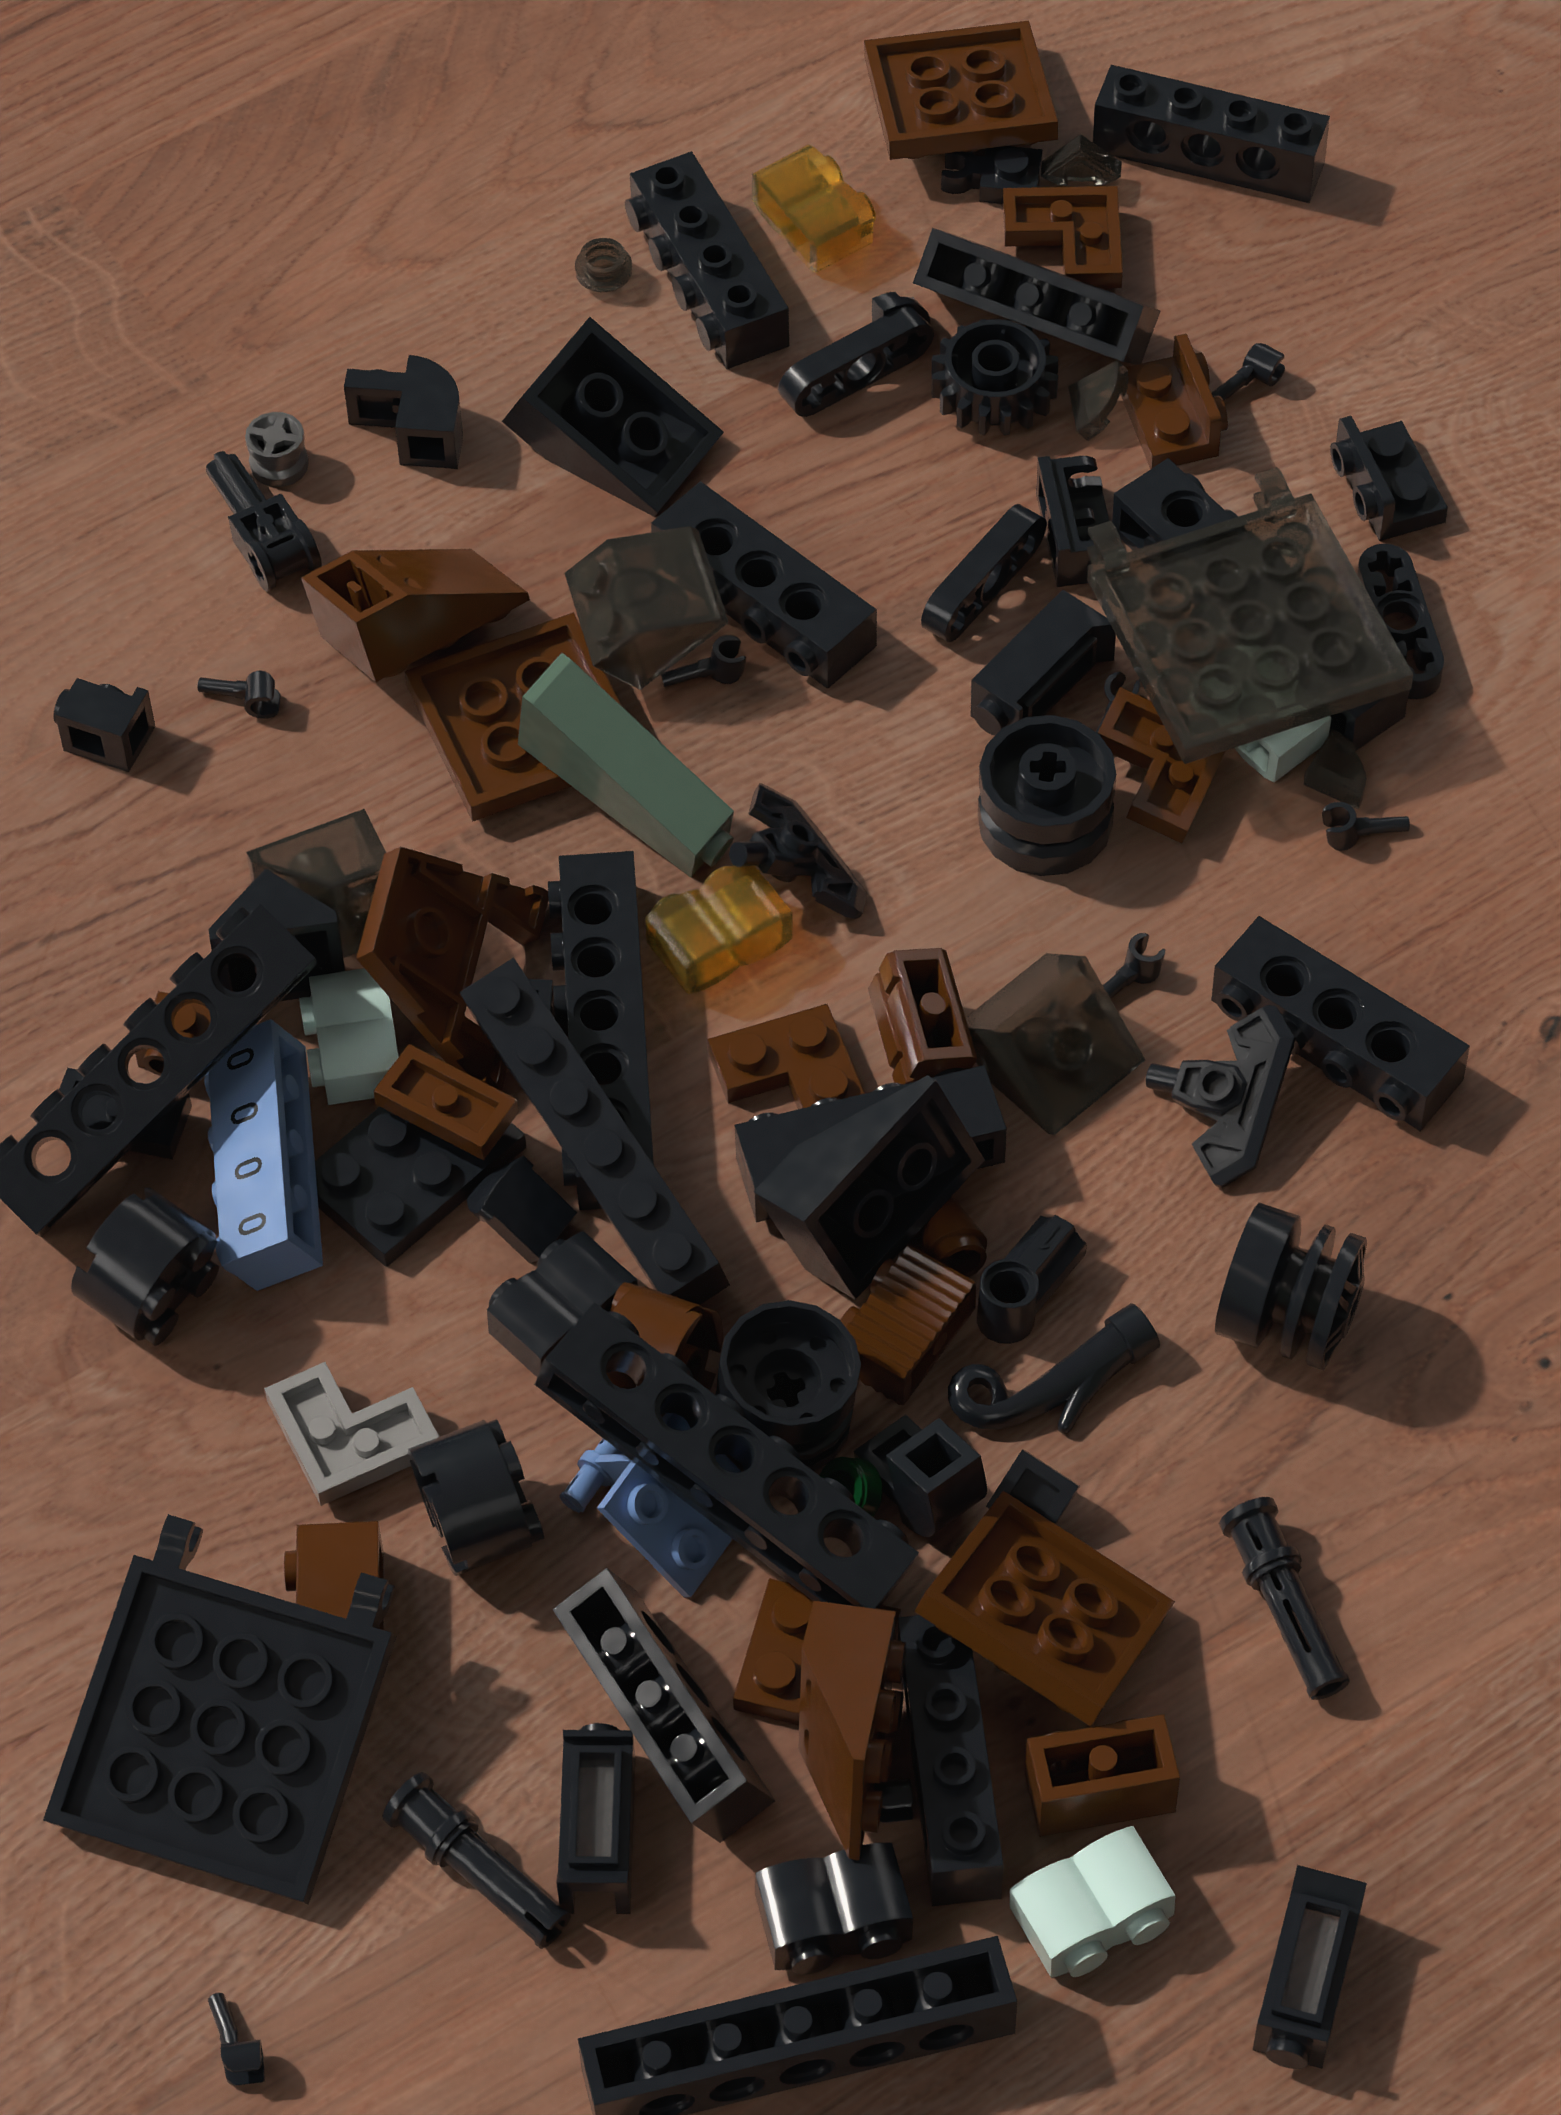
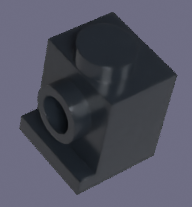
(104, 723)

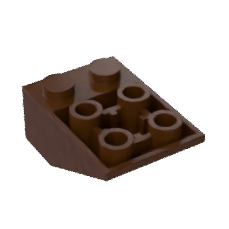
(405, 603)
(848, 1711)

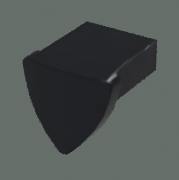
(521, 1208)

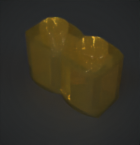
(813, 207)
(718, 927)

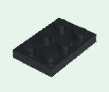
(399, 1181)

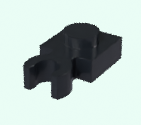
(991, 173)

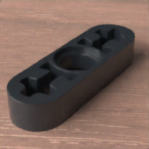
(856, 361)
(983, 573)
(1408, 599)

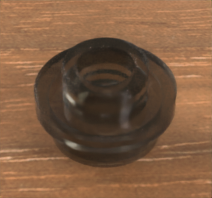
(603, 265)

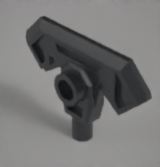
(797, 848)
(1233, 1093)

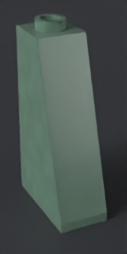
(622, 767)

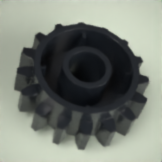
(994, 375)

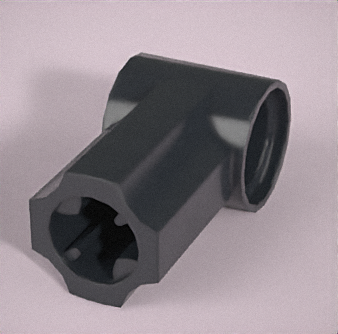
(1028, 1277)

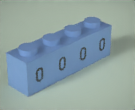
(264, 1159)

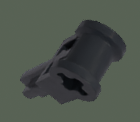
(262, 529)

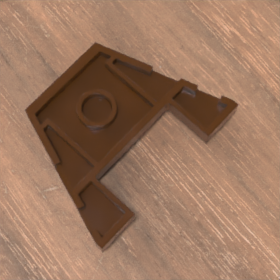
(427, 943)

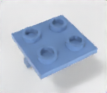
(649, 1515)

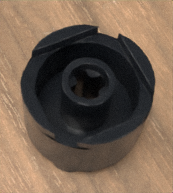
(146, 1266)
(475, 1495)

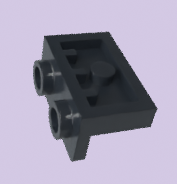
(1387, 478)

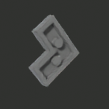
(344, 1448)

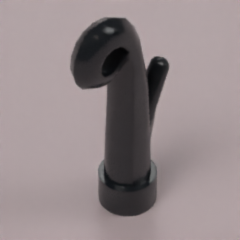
(1074, 1380)

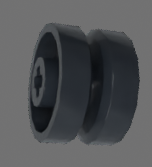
(1046, 795)

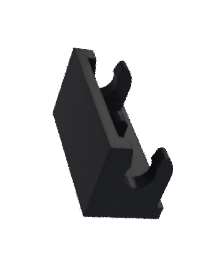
(1069, 510)

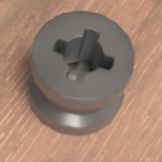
(266, 438)

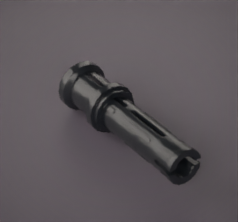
(1276, 1565)
(454, 1841)

